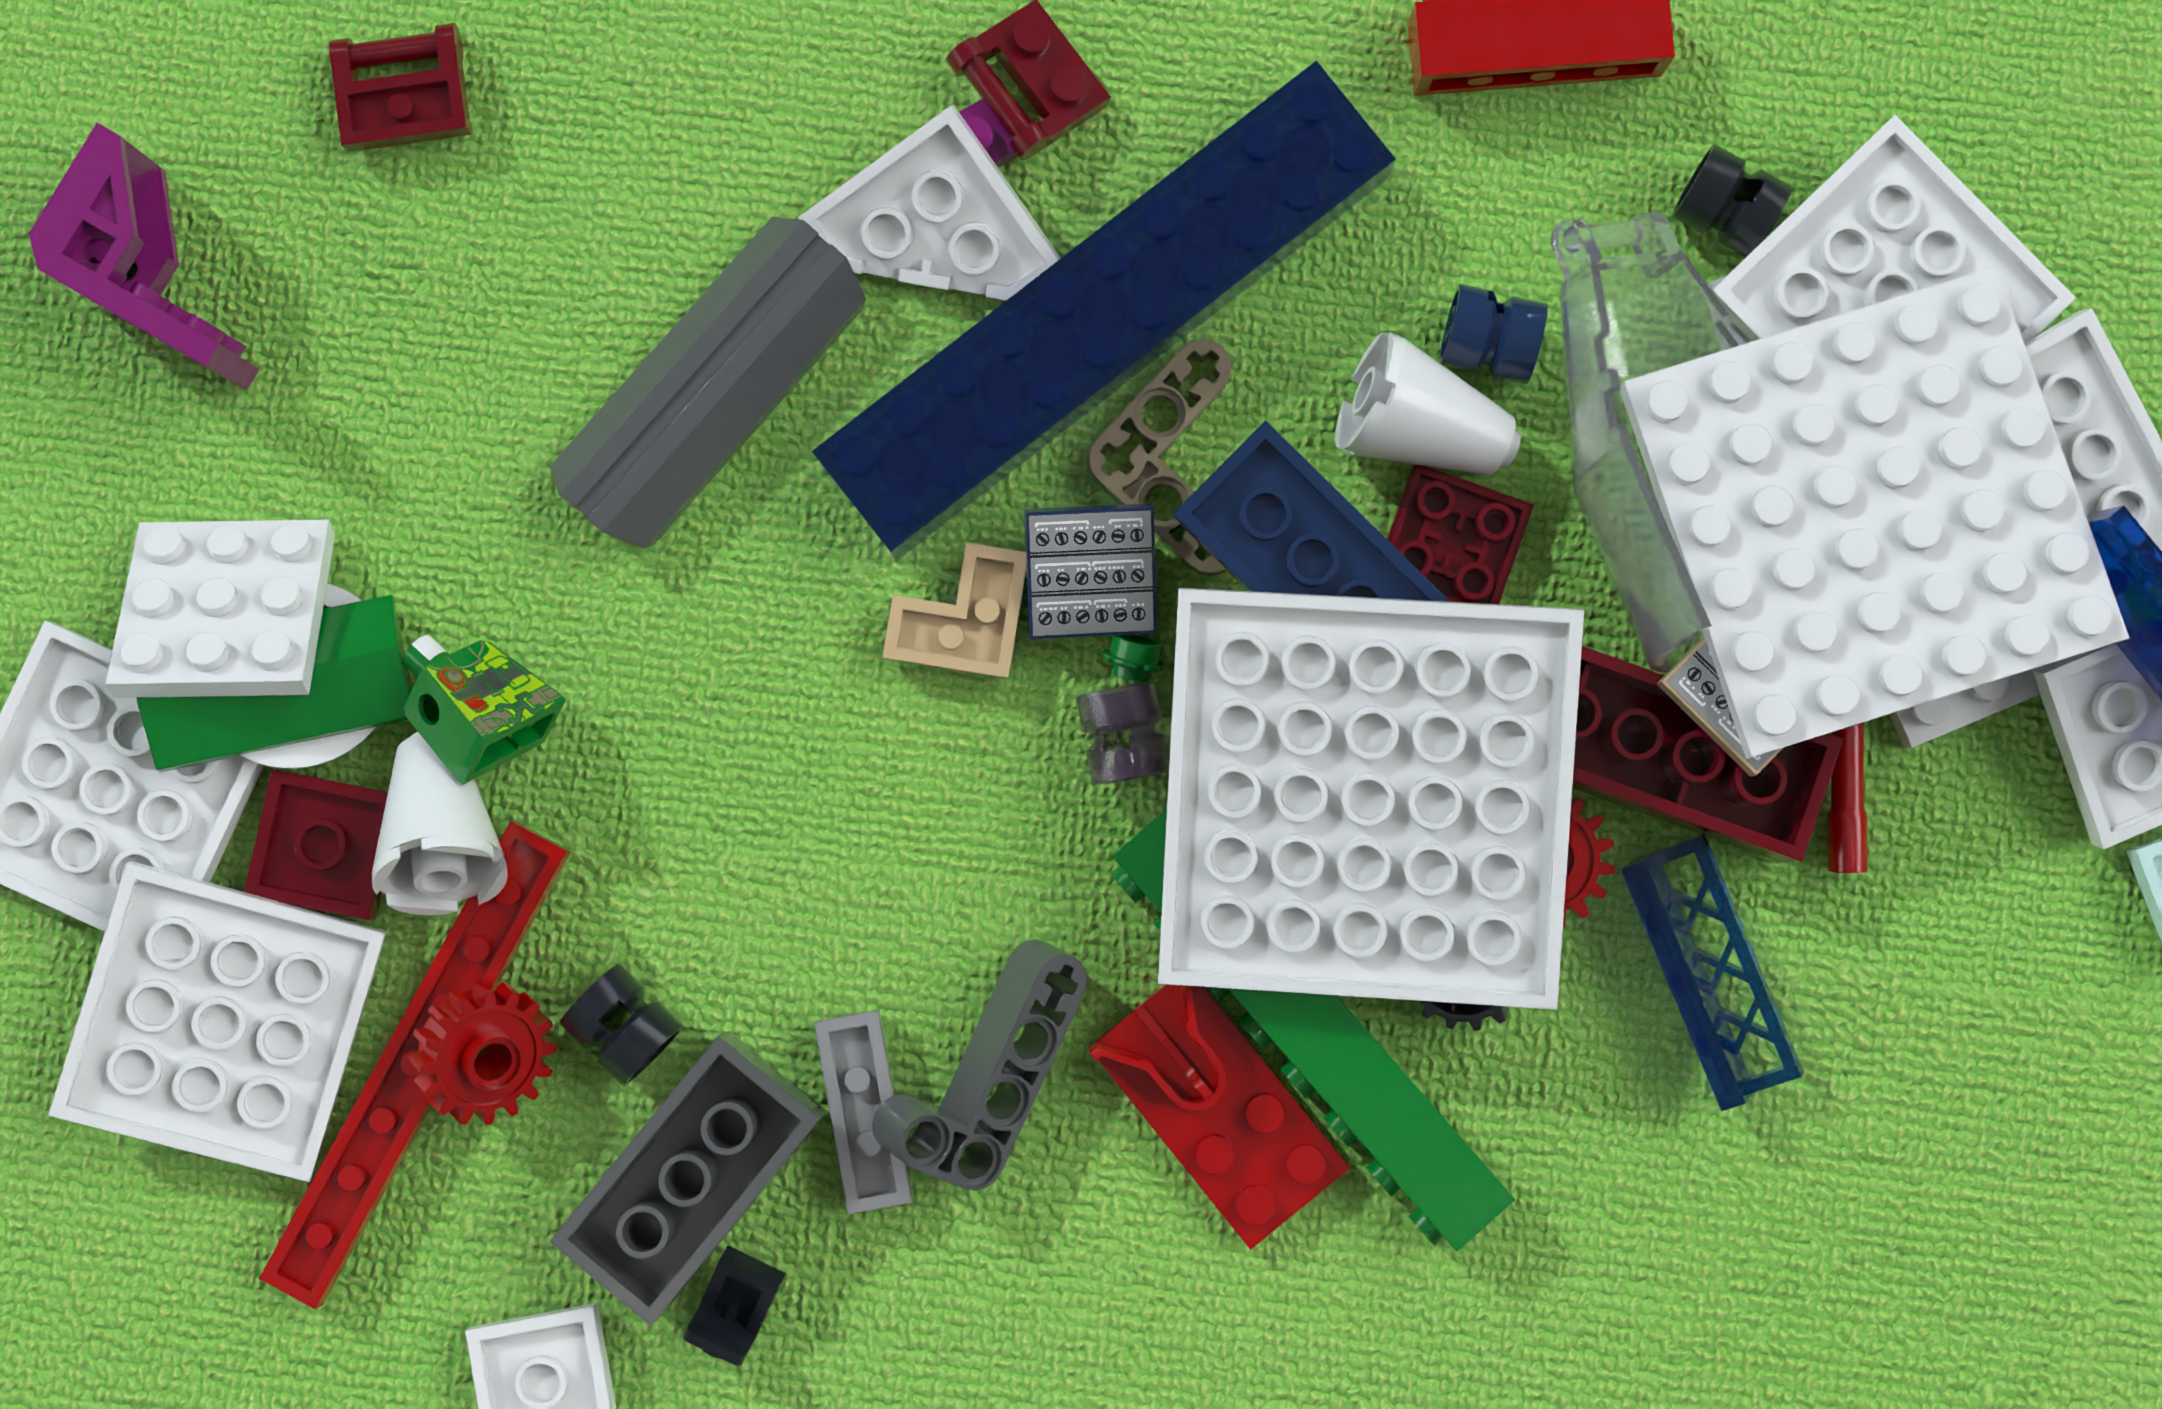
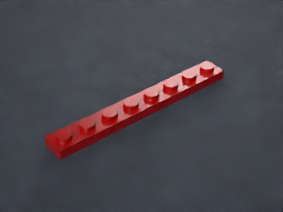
(390, 1104)

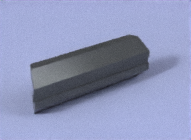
(710, 383)

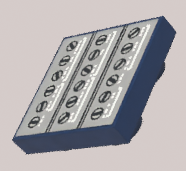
(1090, 571)

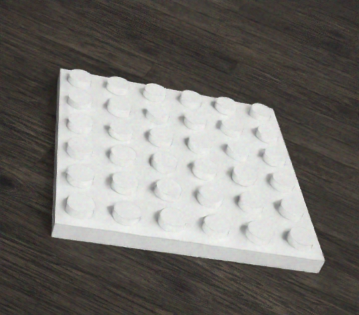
(1873, 511)
(1369, 796)

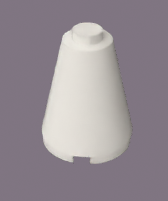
(1422, 414)
(434, 838)

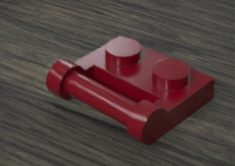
(1042, 68)
(404, 105)

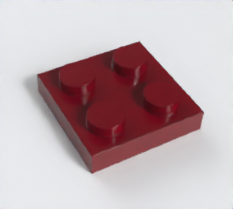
(317, 845)

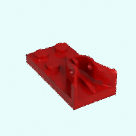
(1219, 1109)

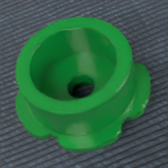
(1134, 657)

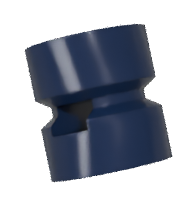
(1493, 334)

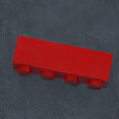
(1536, 43)

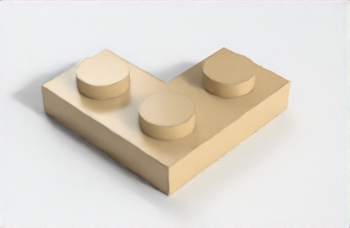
(974, 633)

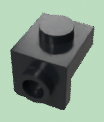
(734, 1306)

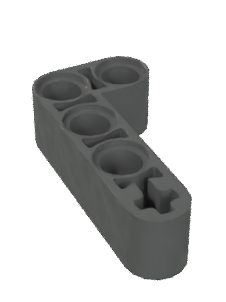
(992, 1058)

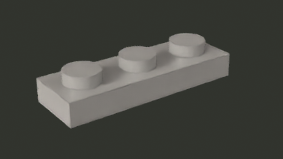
(856, 1085)

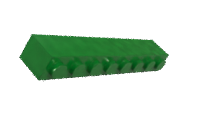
(1355, 1078)

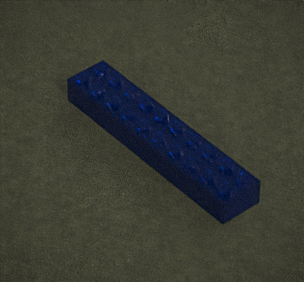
(1105, 310)

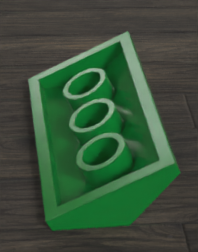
(353, 687)

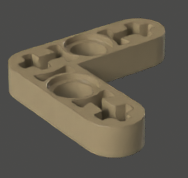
(1147, 469)

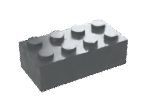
(688, 1177)

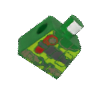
(477, 705)

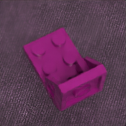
(104, 218)

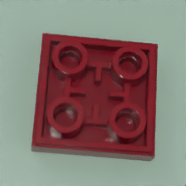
(1459, 534)

